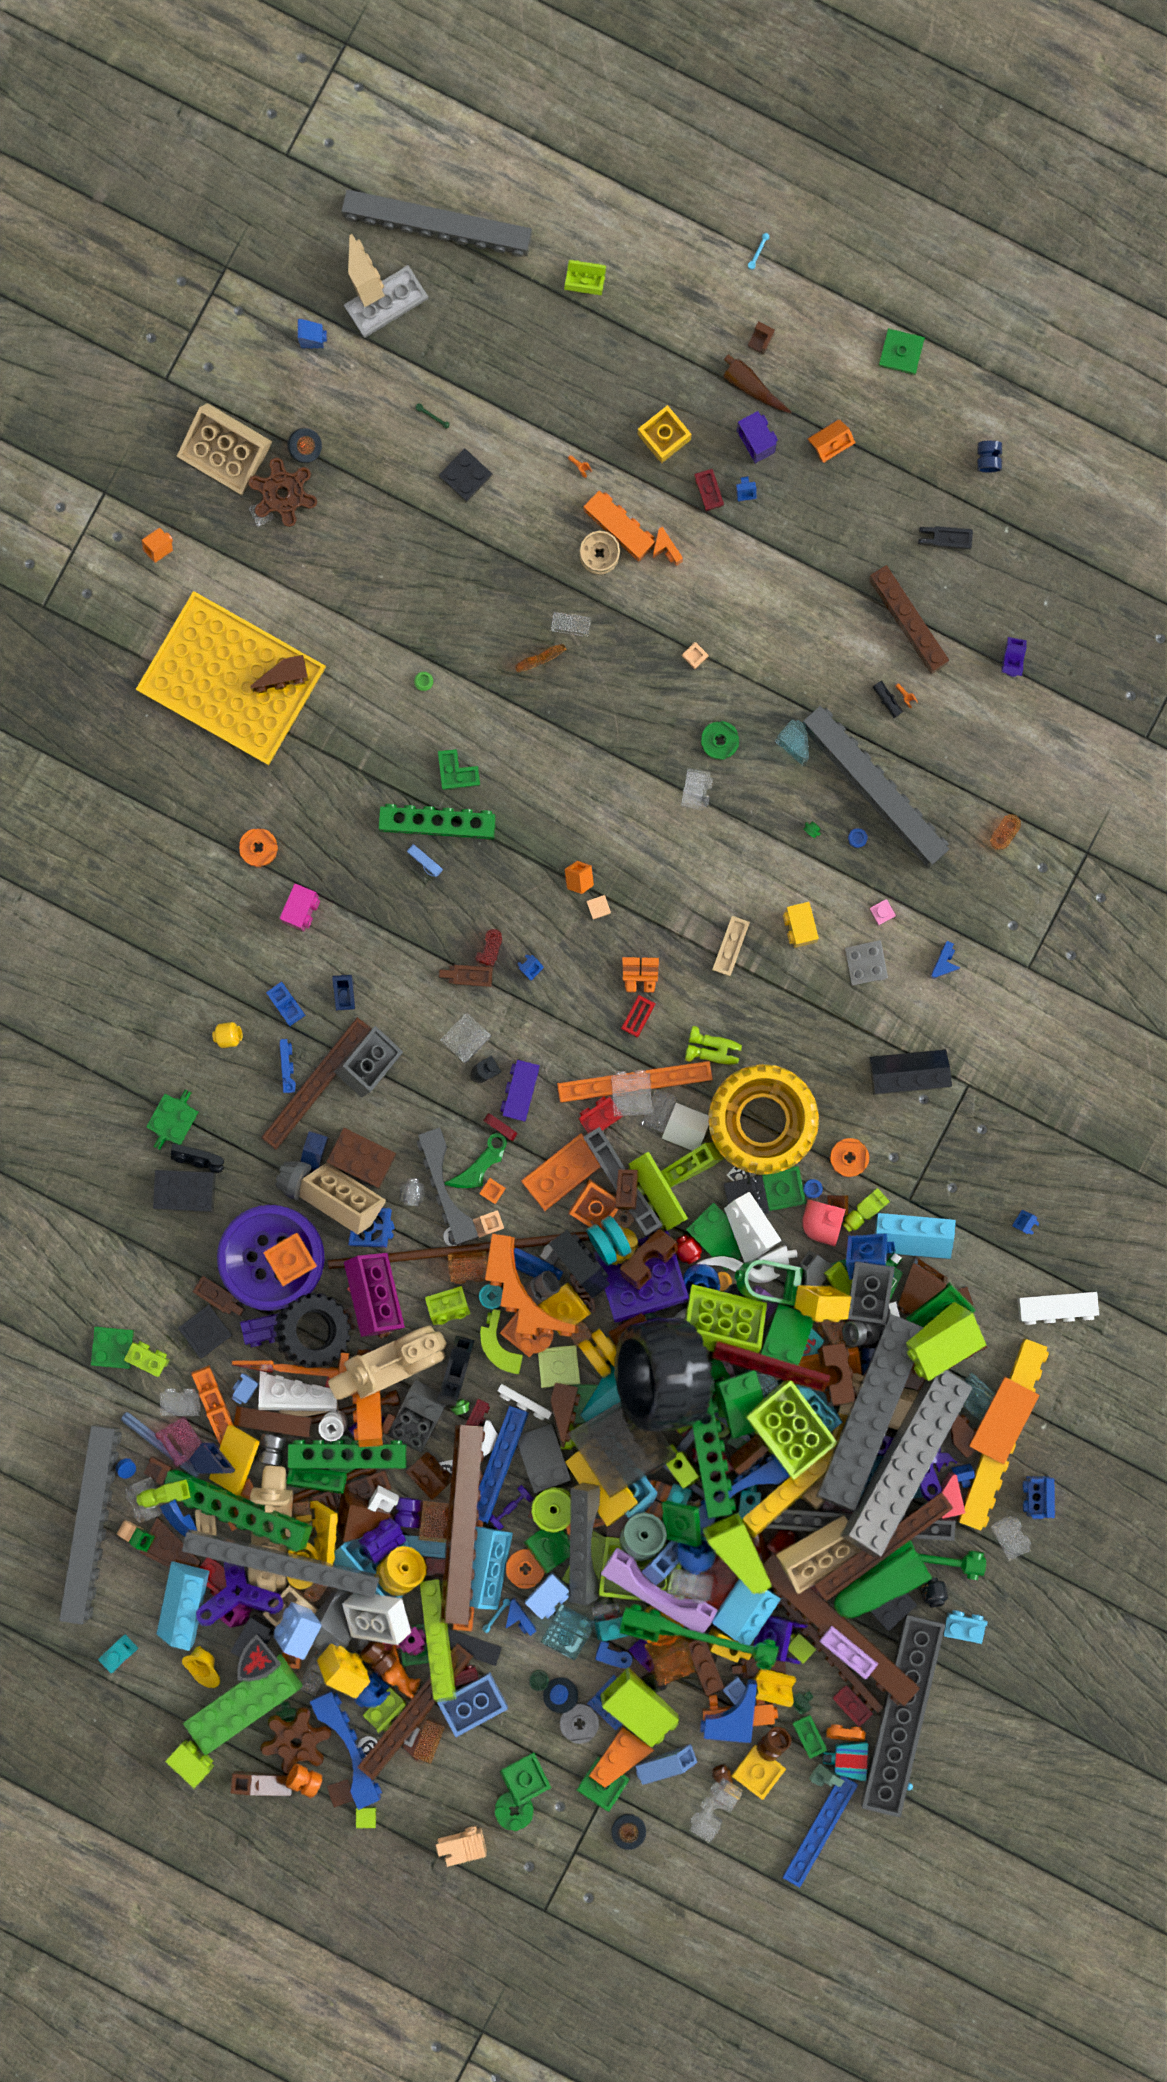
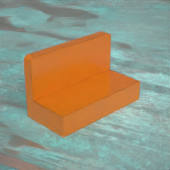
(832, 440)

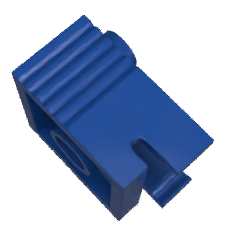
(867, 1249)
(1045, 1500)

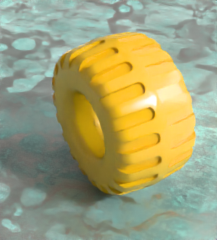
(799, 1112)

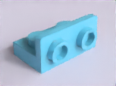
(965, 1627)

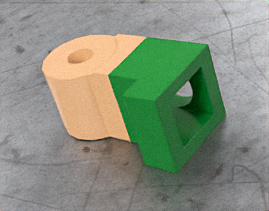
(134, 1535)

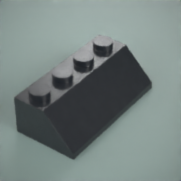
(910, 1072)

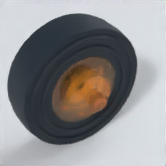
(304, 445)

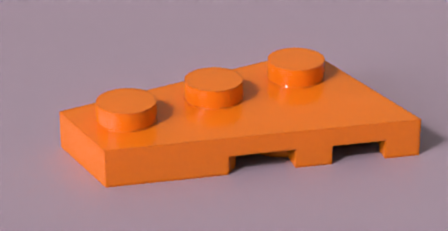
(619, 1757)

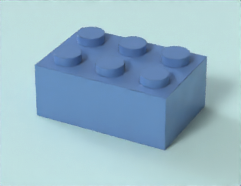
(473, 1704)

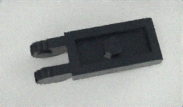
(947, 537)
(197, 1158)

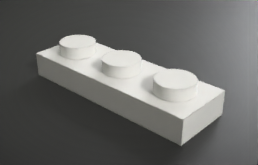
(523, 1402)

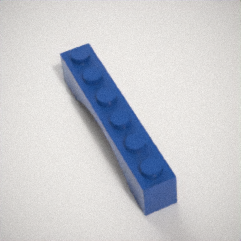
(770, 1473)
(329, 1712)

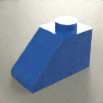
(311, 334)

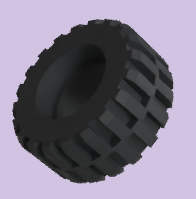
(337, 1328)

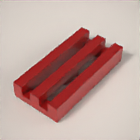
(645, 1002)

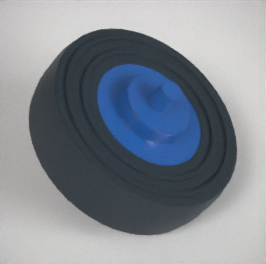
(560, 1695)

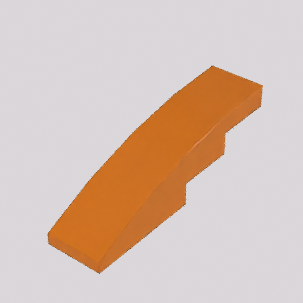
(212, 1401)

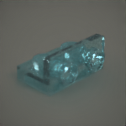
(978, 1398)

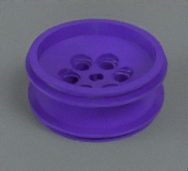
(242, 1238)

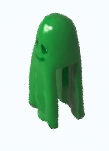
(885, 1581)

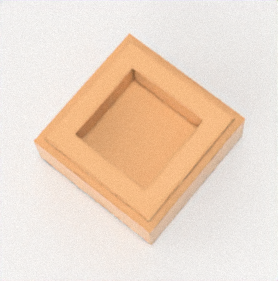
(695, 655)
(598, 907)

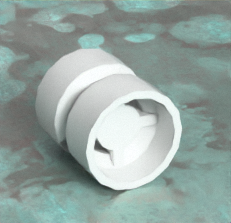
(333, 1425)

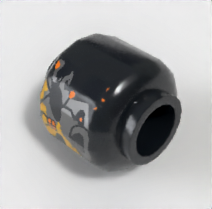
(934, 1593)

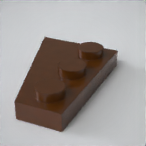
(168, 1547)

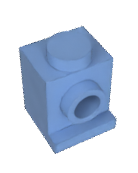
(244, 1389)

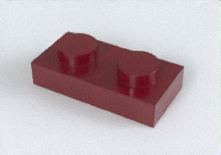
(709, 490)
(852, 1705)

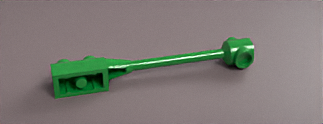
(971, 1564)
(652, 1625)

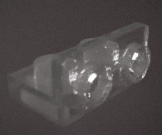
(179, 1403)
(139, 1512)
(1010, 1537)

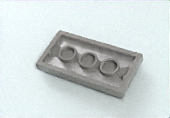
(401, 294)

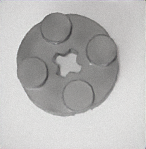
(588, 1730)

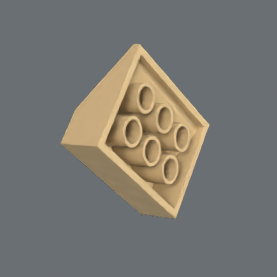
(223, 448)

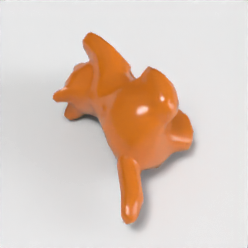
(397, 1676)

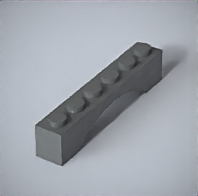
(435, 1147)
(610, 1164)
(812, 1274)
(583, 1580)

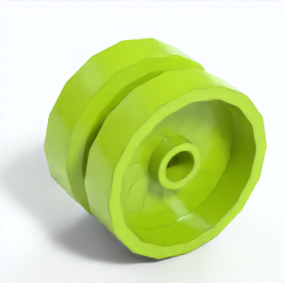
(545, 1517)

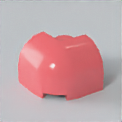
(822, 1222)

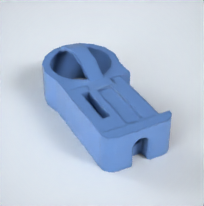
(425, 861)

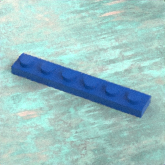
(500, 1461)
(819, 1832)

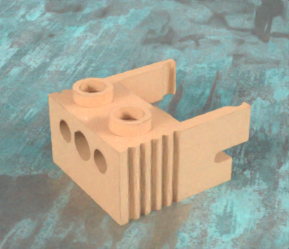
(462, 1846)

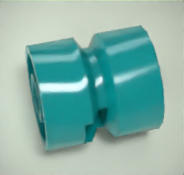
(491, 1296)

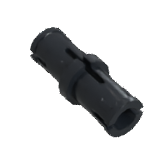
(887, 699)

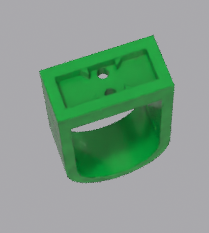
(793, 1279)

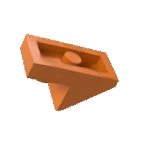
(664, 543)

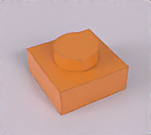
(492, 1191)

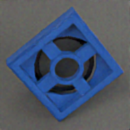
(377, 1234)

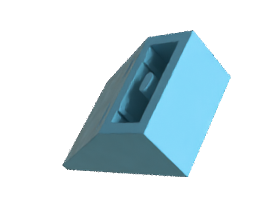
(818, 1403)

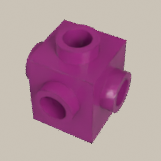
(237, 1616)
(419, 1644)

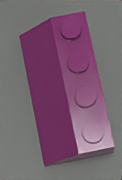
(374, 1294)

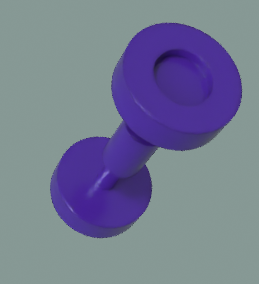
(511, 1506)

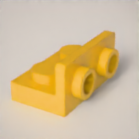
(775, 1687)

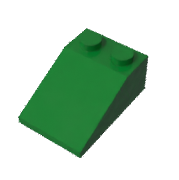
(715, 1234)
(787, 1335)
(738, 1398)

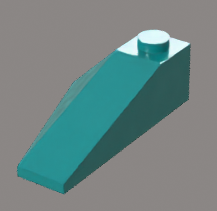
(603, 1397)

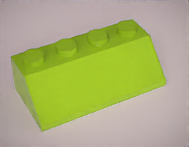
(658, 1192)

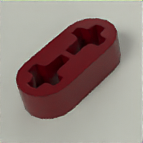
(500, 1127)

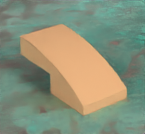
(488, 1223)

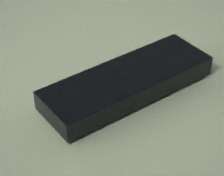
(478, 1648)

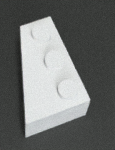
(750, 1227)

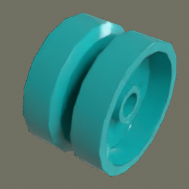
(608, 1241)

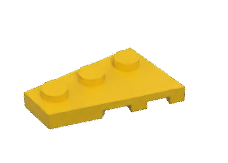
(325, 1525)

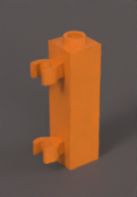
(763, 1713)

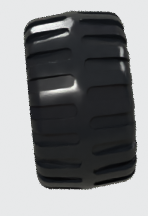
(663, 1374)

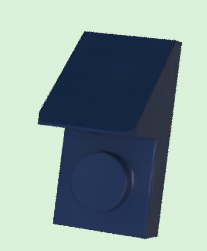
(344, 992)

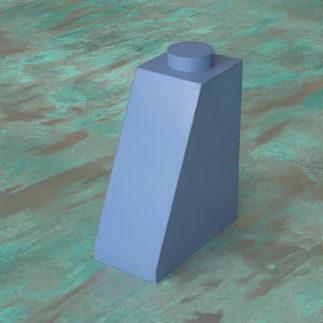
(666, 1765)

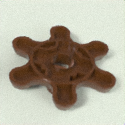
(281, 479)
(299, 1729)

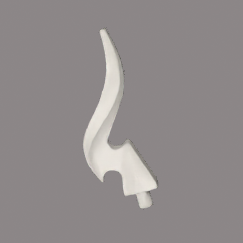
(762, 1274)

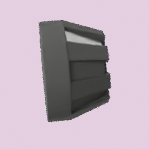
(291, 1176)

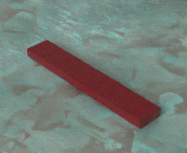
(770, 1366)

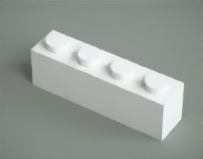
(1058, 1306)

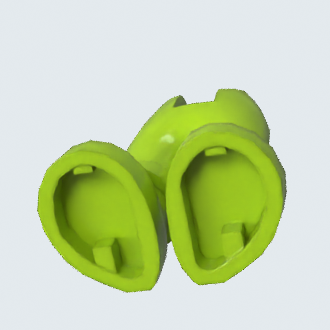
(719, 1043)

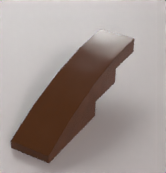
(272, 1421)

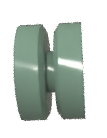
(651, 1530)

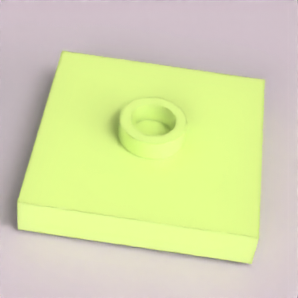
(559, 1366)

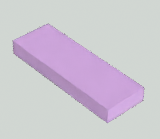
(848, 1652)

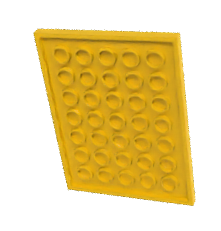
(208, 674)

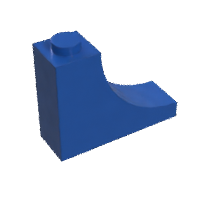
(734, 1723)

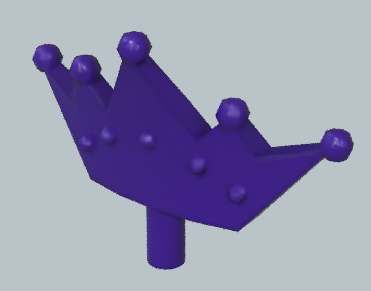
(942, 1458)

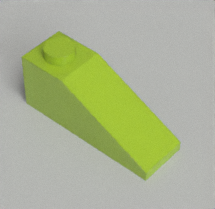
(692, 1164)

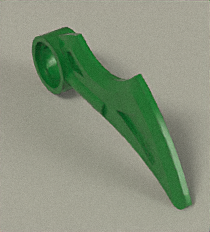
(474, 1174)

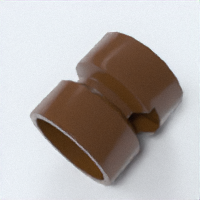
(378, 1657)
(773, 1744)

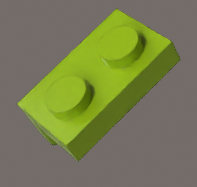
(585, 277)
(146, 1359)

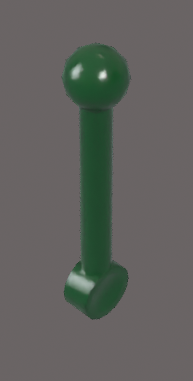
(419, 407)

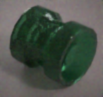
(538, 1683)

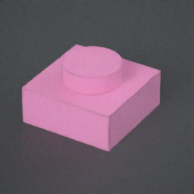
(882, 912)

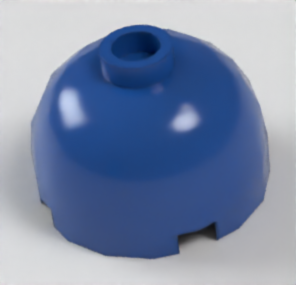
(701, 1275)
(696, 1558)
(374, 1693)

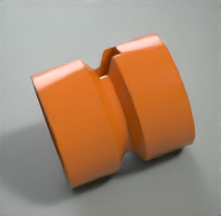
(305, 1781)

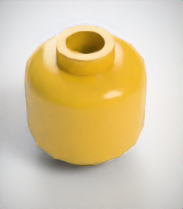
(227, 1035)

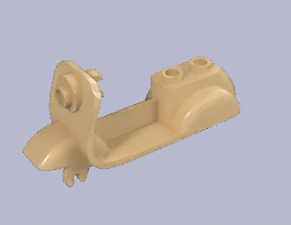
(390, 1363)
(273, 1497)

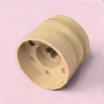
(596, 542)

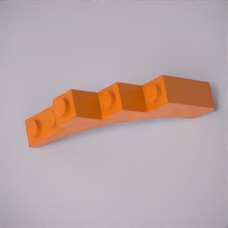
(502, 1269)

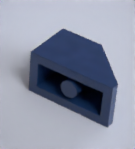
(314, 1150)
(210, 1459)

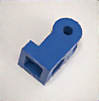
(613, 1657)

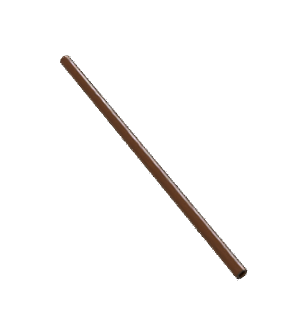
(468, 1248)

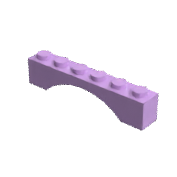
(624, 1571)

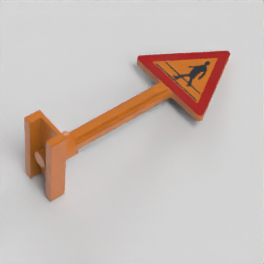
(268, 1366)

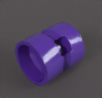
(407, 1512)

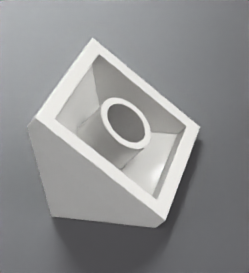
(686, 1127)

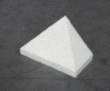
(490, 1438)

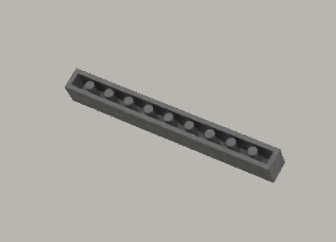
(437, 223)
(813, 1520)
(280, 1563)

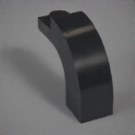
(456, 1370)

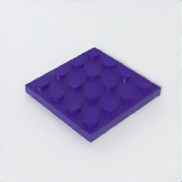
(660, 1292)

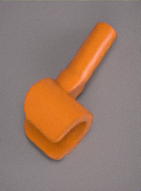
(581, 466)
(907, 696)

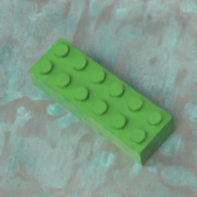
(241, 1707)

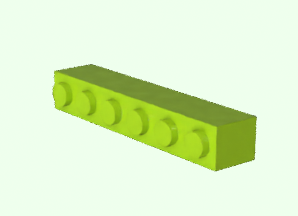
(437, 1642)

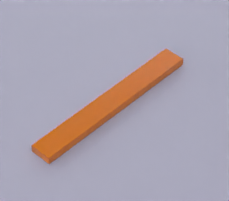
(658, 1078)

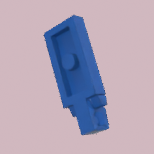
(286, 1067)
(532, 1265)

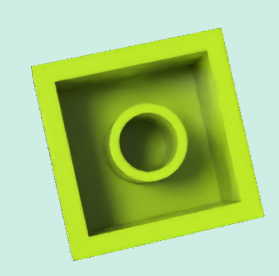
(190, 1763)

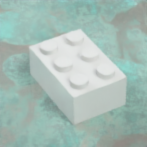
(376, 1618)

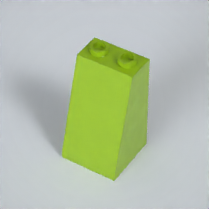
(945, 1341)
(735, 1547)
(639, 1708)

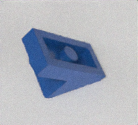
(943, 967)
(517, 1613)

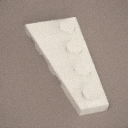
(290, 1395)

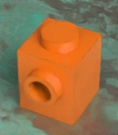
(157, 544)

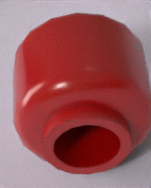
(688, 1249)

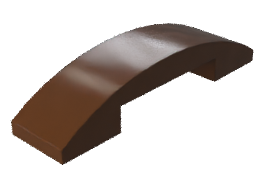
(363, 1488)

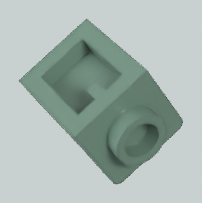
(825, 1775)

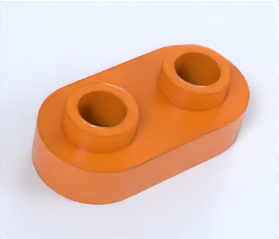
(839, 1733)

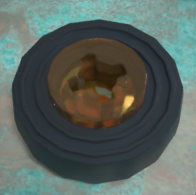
(624, 1835)

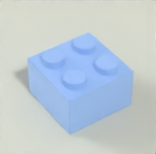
(547, 1595)
(297, 1630)

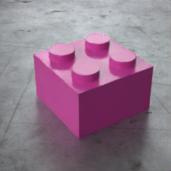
(300, 907)

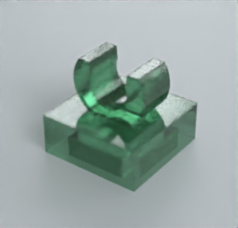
(801, 1702)
(287, 1713)

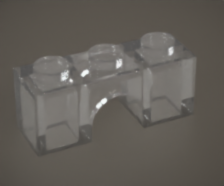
(724, 1796)

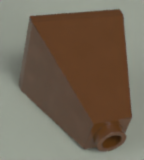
(920, 1286)
(356, 1517)

